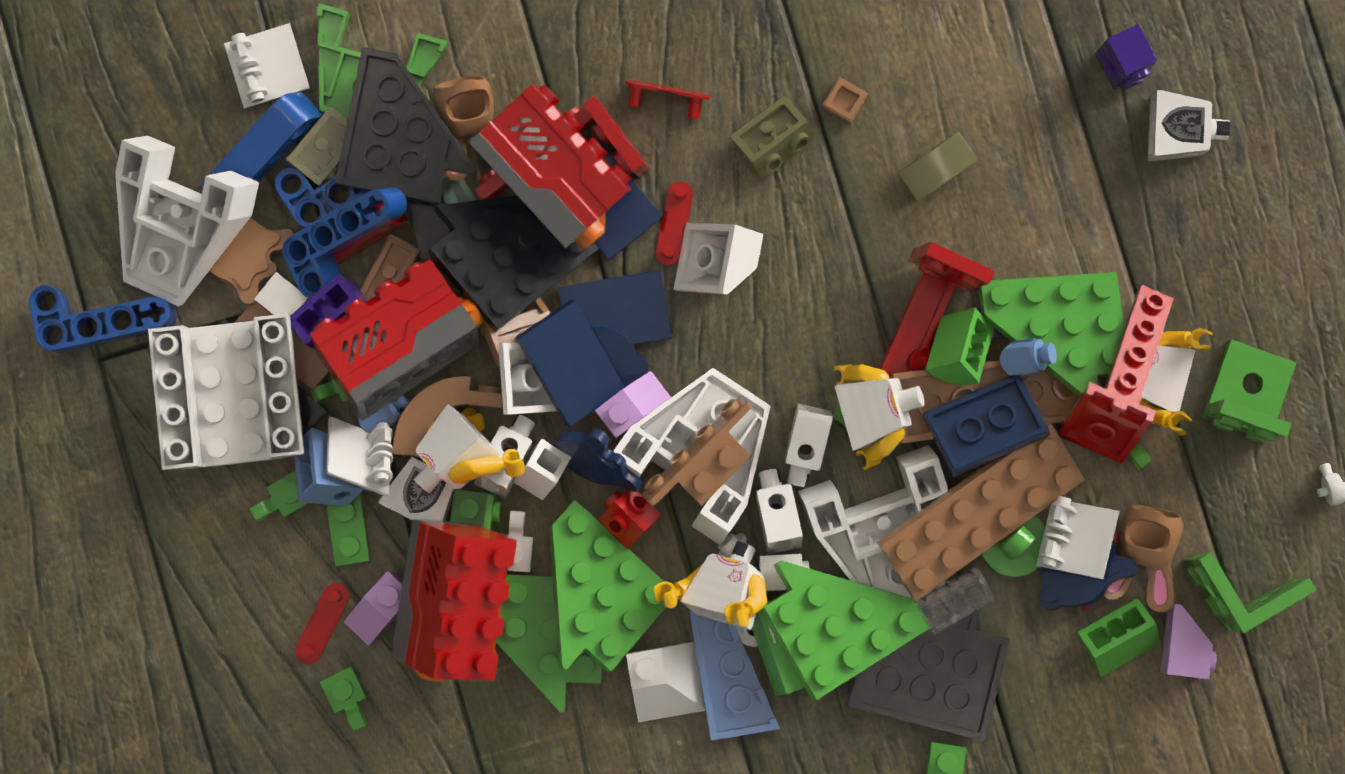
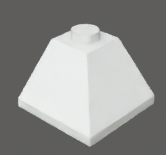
(716, 257)
(520, 385)
(665, 681)

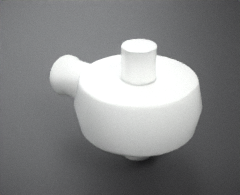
(1332, 486)

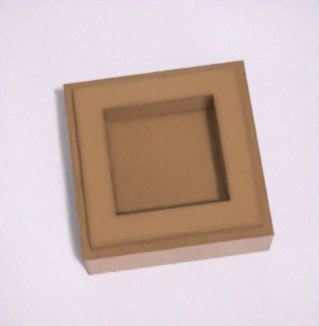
(844, 100)

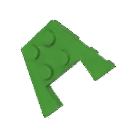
(340, 65)

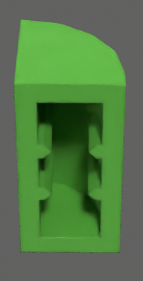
(960, 347)
(1119, 637)

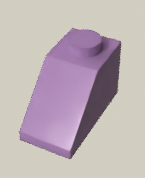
(632, 404)
(376, 608)
(1186, 647)

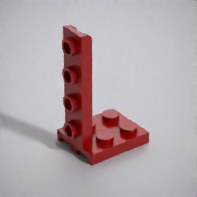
(606, 129)
(940, 274)
(1111, 417)

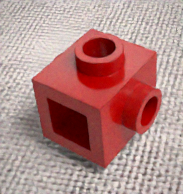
(628, 516)

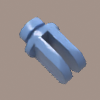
(1027, 356)
(389, 414)

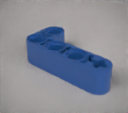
(270, 137)
(309, 197)
(320, 247)
(105, 318)

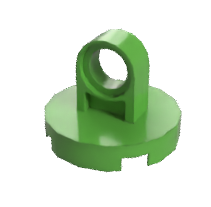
(1018, 551)

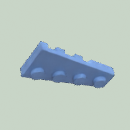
(729, 684)

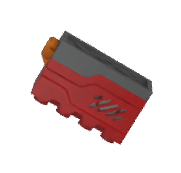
(553, 166)
(397, 338)
(452, 600)

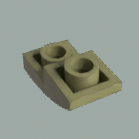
(938, 166)

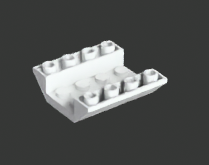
(226, 393)

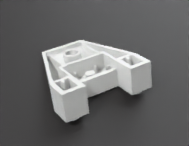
(169, 230)
(673, 428)
(853, 532)

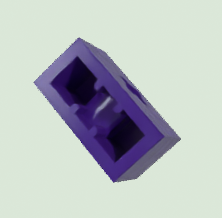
(1126, 58)
(326, 303)

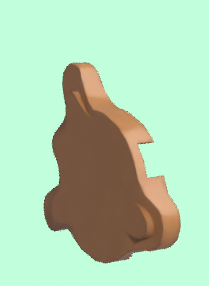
(248, 259)

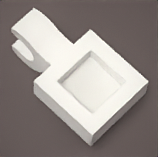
(524, 545)

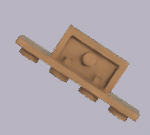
(707, 461)

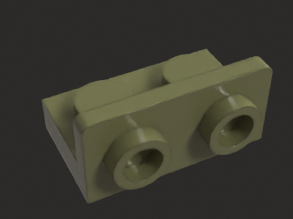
(773, 137)
(321, 148)

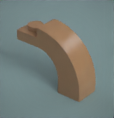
(430, 403)

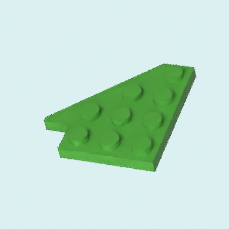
(1071, 311)
(599, 591)
(837, 625)
(531, 639)

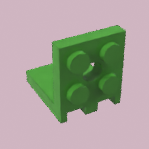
(1241, 411)
(1225, 603)

